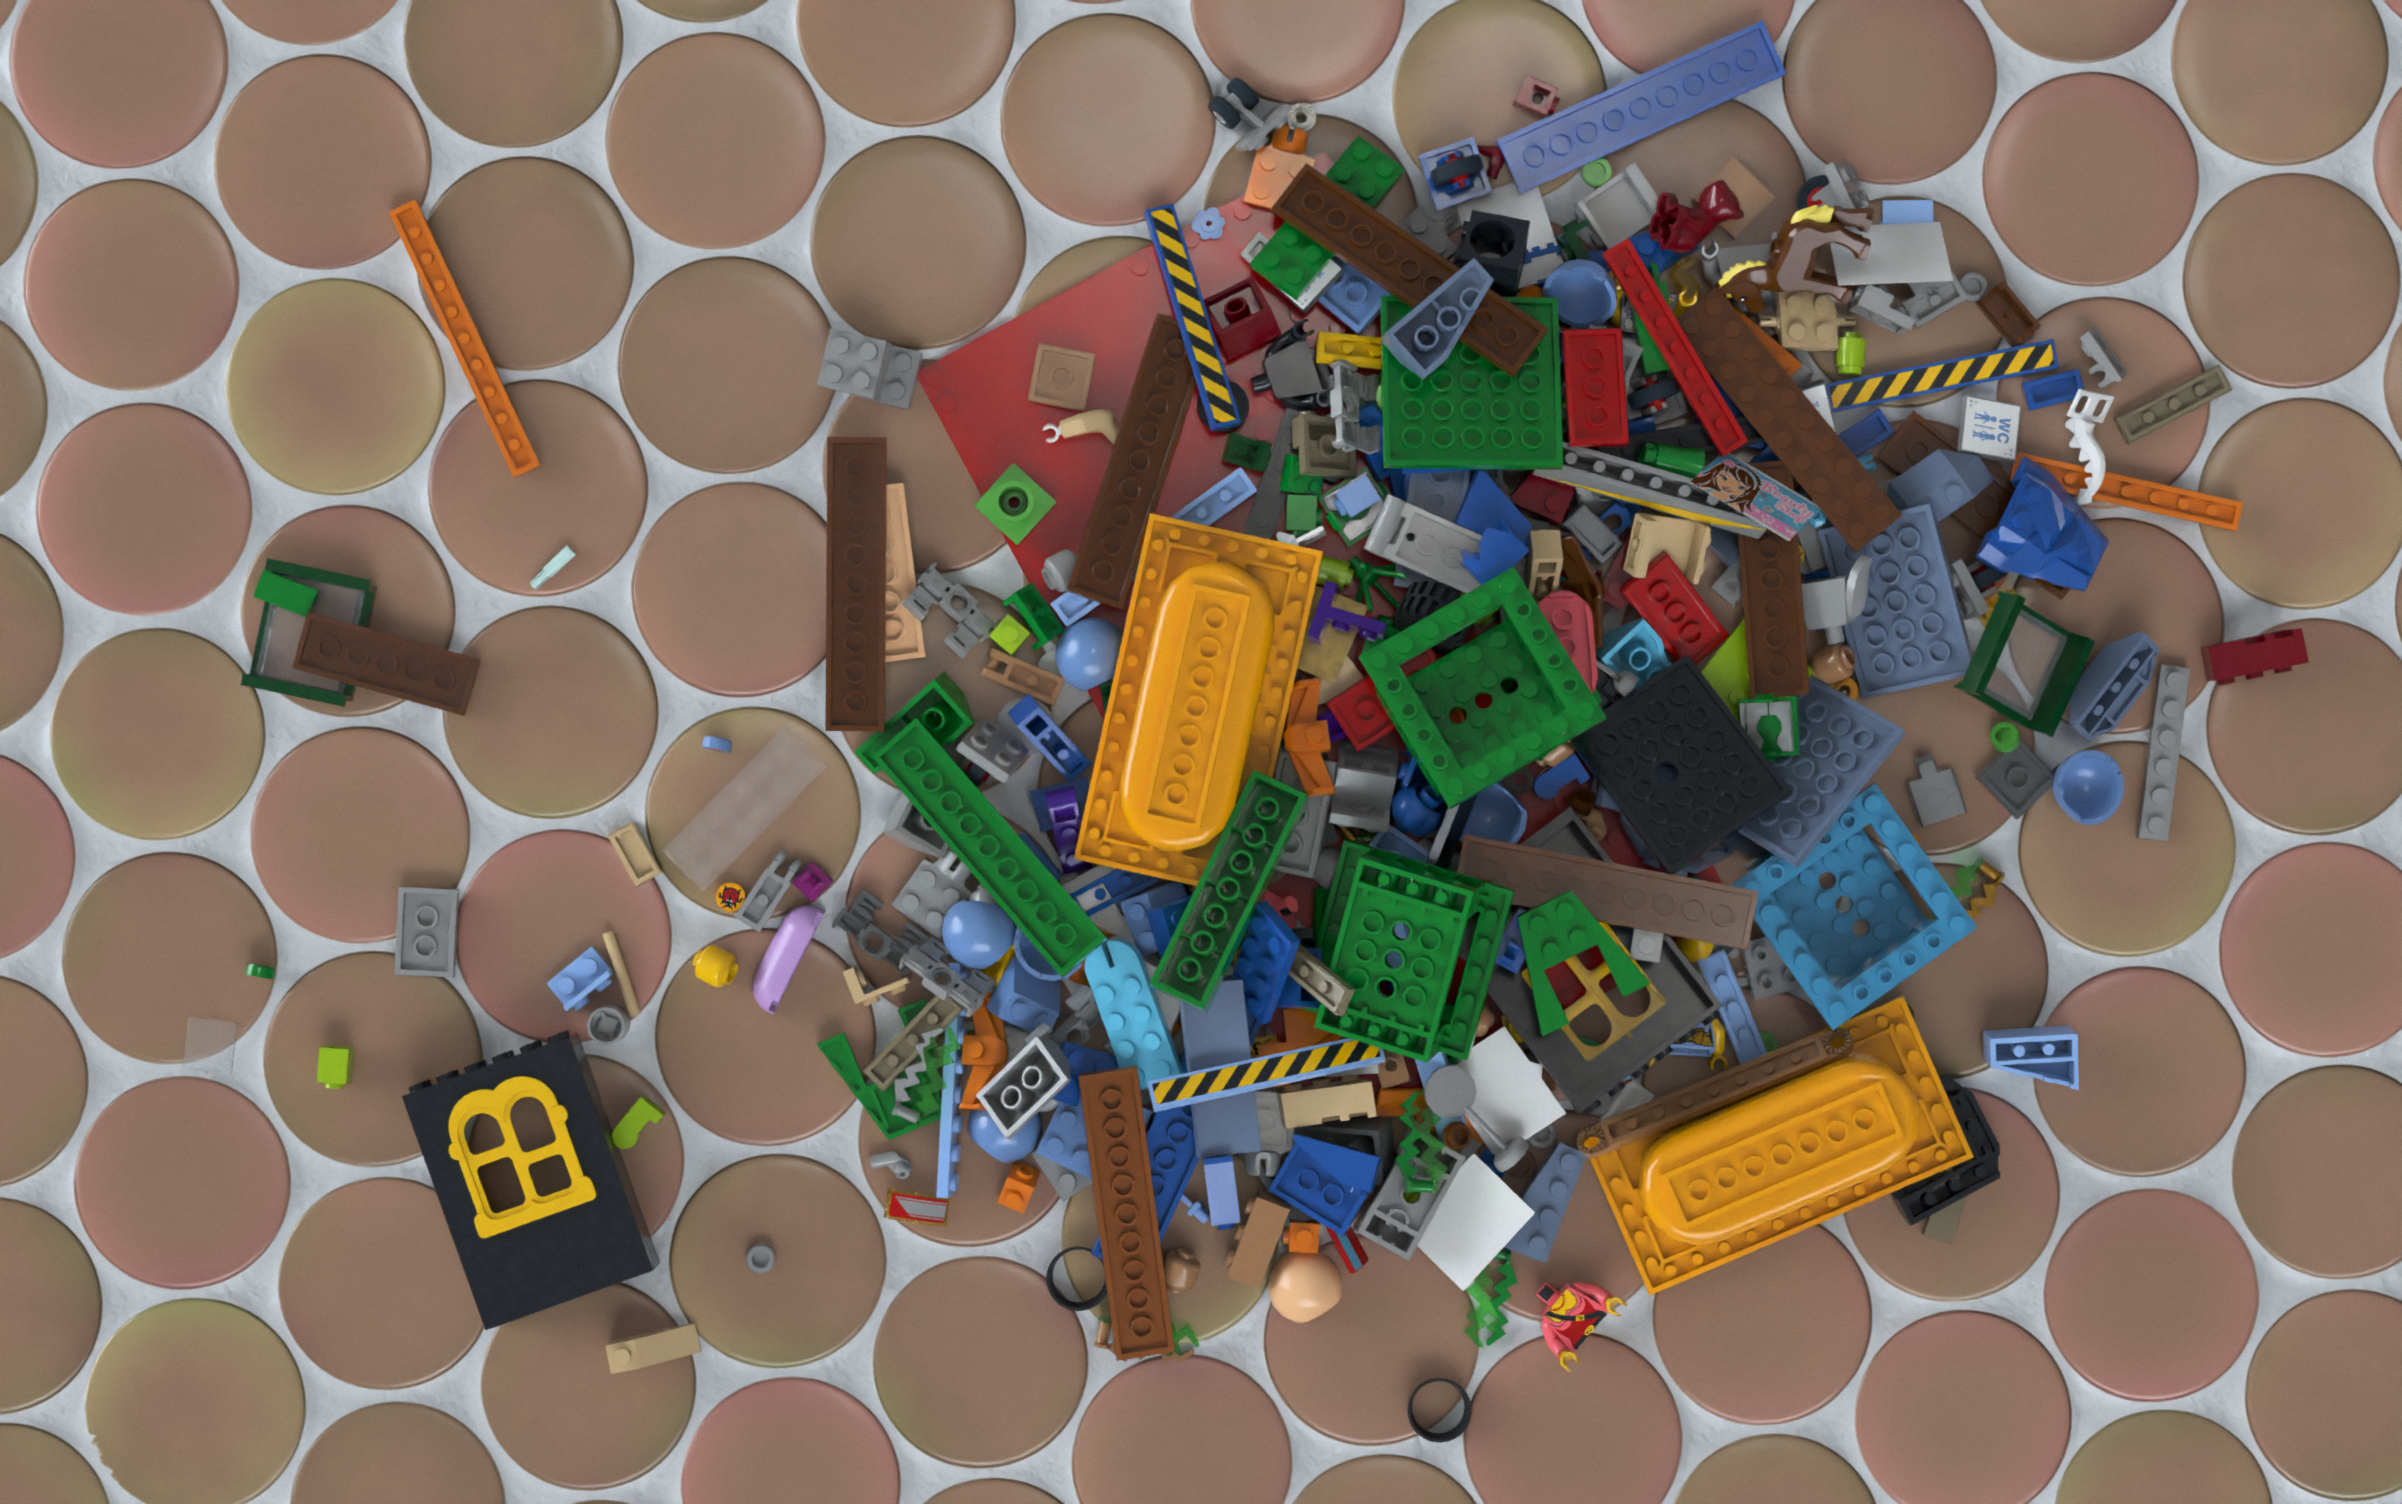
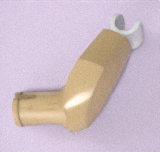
(1087, 422)

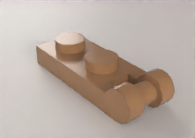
(1023, 677)

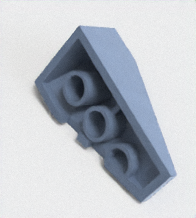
(1434, 326)

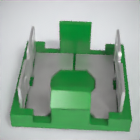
(1359, 526)
(1772, 724)

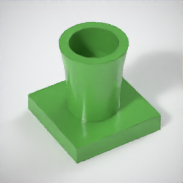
(1019, 521)

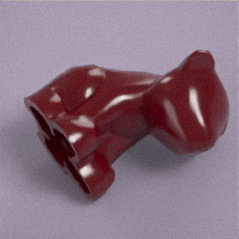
(1682, 227)

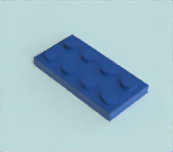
(1265, 961)

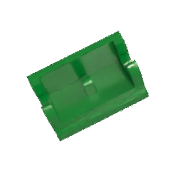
(1036, 614)

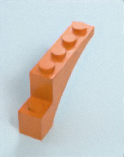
(1298, 1034)

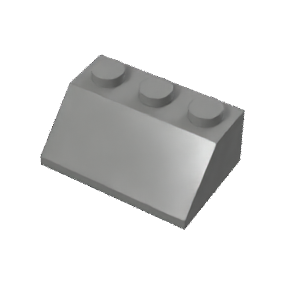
(1025, 1085)

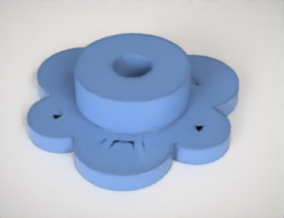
(1212, 215)

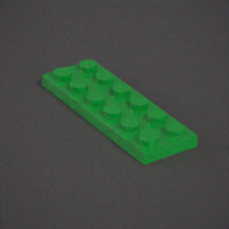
(1295, 260)

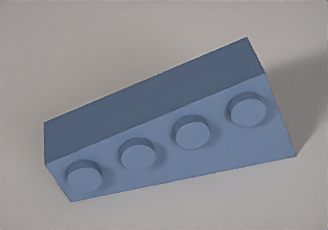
(1548, 1197)

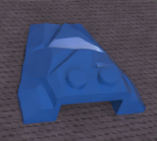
(2044, 533)

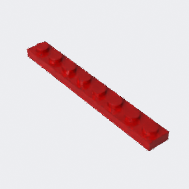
(1674, 347)

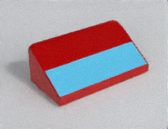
(1349, 1249)

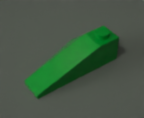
(938, 707)

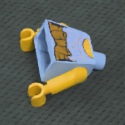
(1707, 1042)

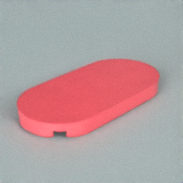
(1573, 626)

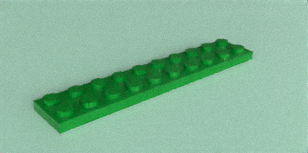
(990, 848)

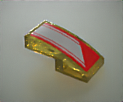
(916, 1207)

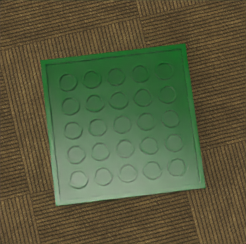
(1471, 409)

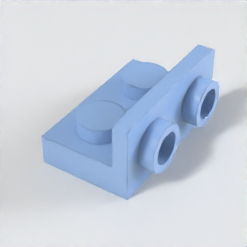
(580, 979)

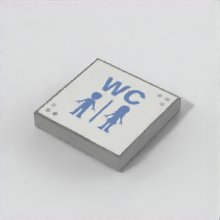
(1989, 429)

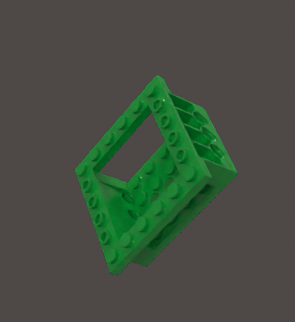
(1517, 727)
(1358, 931)

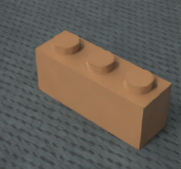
(1257, 1238)

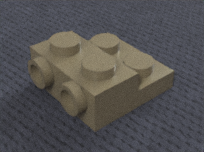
(1317, 456)

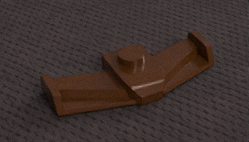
(1583, 582)

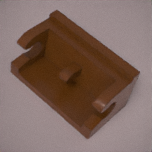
(2008, 314)

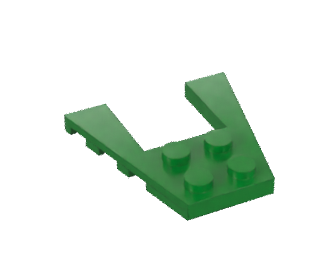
(1557, 933)
(876, 1102)

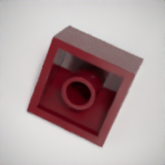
(1241, 318)

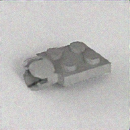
(934, 891)
(1273, 1136)

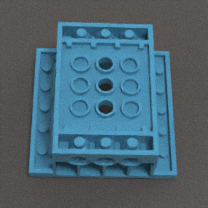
(1817, 941)

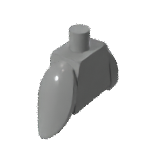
(1836, 600)

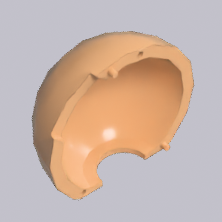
(1304, 1285)

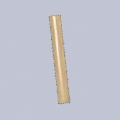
(621, 973)

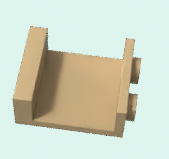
(1679, 537)

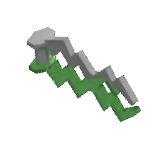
(927, 1064)

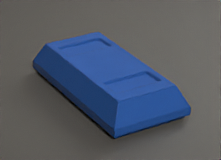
(2052, 389)
(1867, 433)

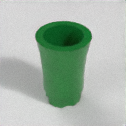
(1674, 459)

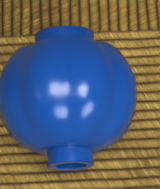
(1414, 810)

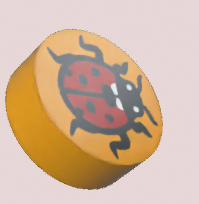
(730, 896)

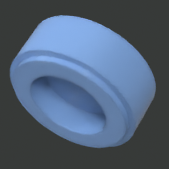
(717, 744)

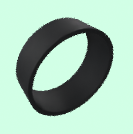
(1076, 1306)
(1449, 1435)

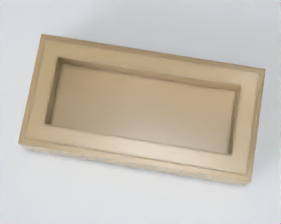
(634, 853)

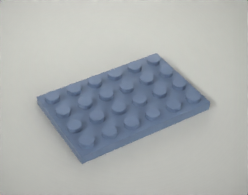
(1912, 614)
(1839, 754)

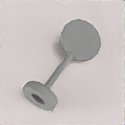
(1451, 1094)

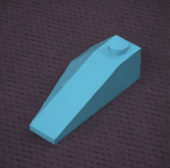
(1634, 649)

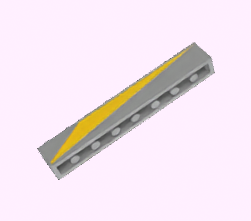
(1648, 488)

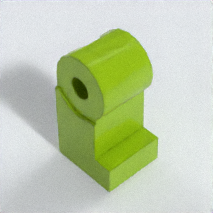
(628, 1130)

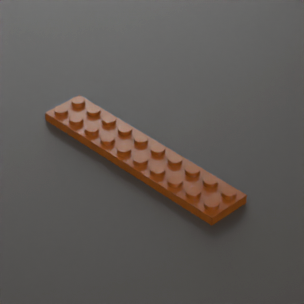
(1126, 1212)

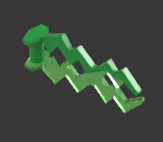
(1420, 1131)
(1491, 1306)

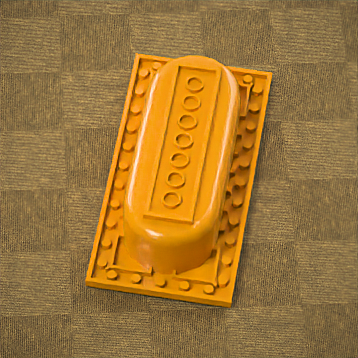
(1195, 694)
(1785, 1154)

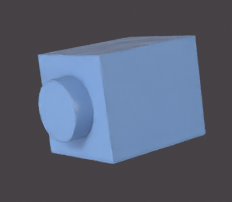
(1356, 497)

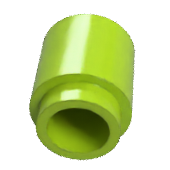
(1850, 354)
(1334, 571)

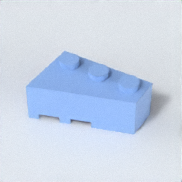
(2035, 1052)

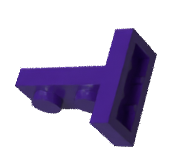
(1342, 620)

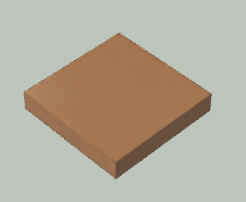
(1748, 189)
(1061, 377)

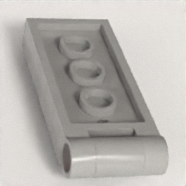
(1433, 545)

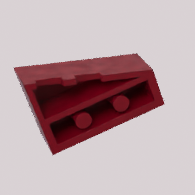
(2254, 655)

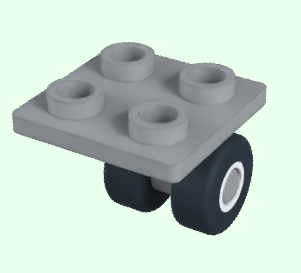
(1240, 103)

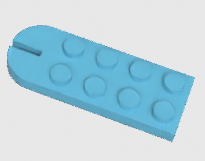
(1131, 1011)

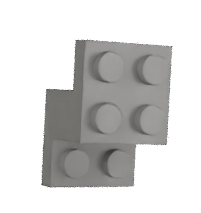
(869, 369)
(1364, 787)

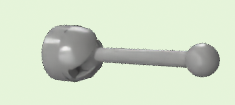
(1623, 681)

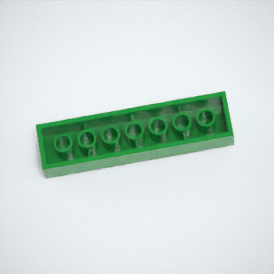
(1229, 891)

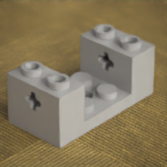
(1399, 1223)

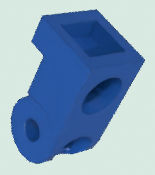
(1550, 781)

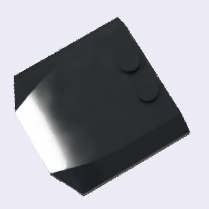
(1934, 1192)

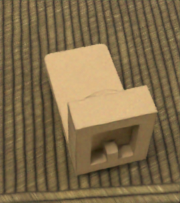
(857, 982)

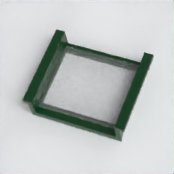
(280, 631)
(2025, 666)

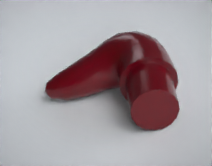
(1496, 161)

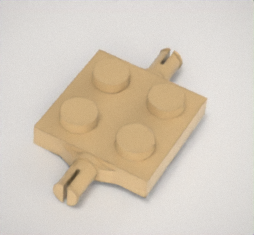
(1806, 321)

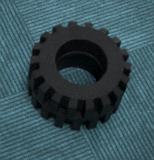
(1422, 600)

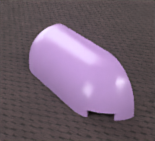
(784, 955)

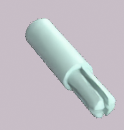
(553, 567)

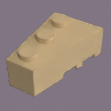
(1326, 1101)

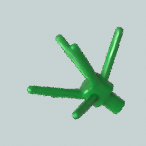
(1368, 576)

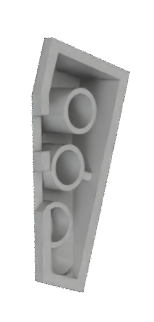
(910, 827)

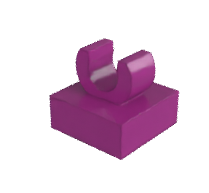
(812, 881)

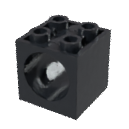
(1500, 236)

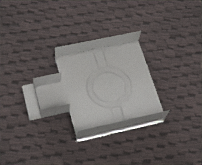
(1936, 793)

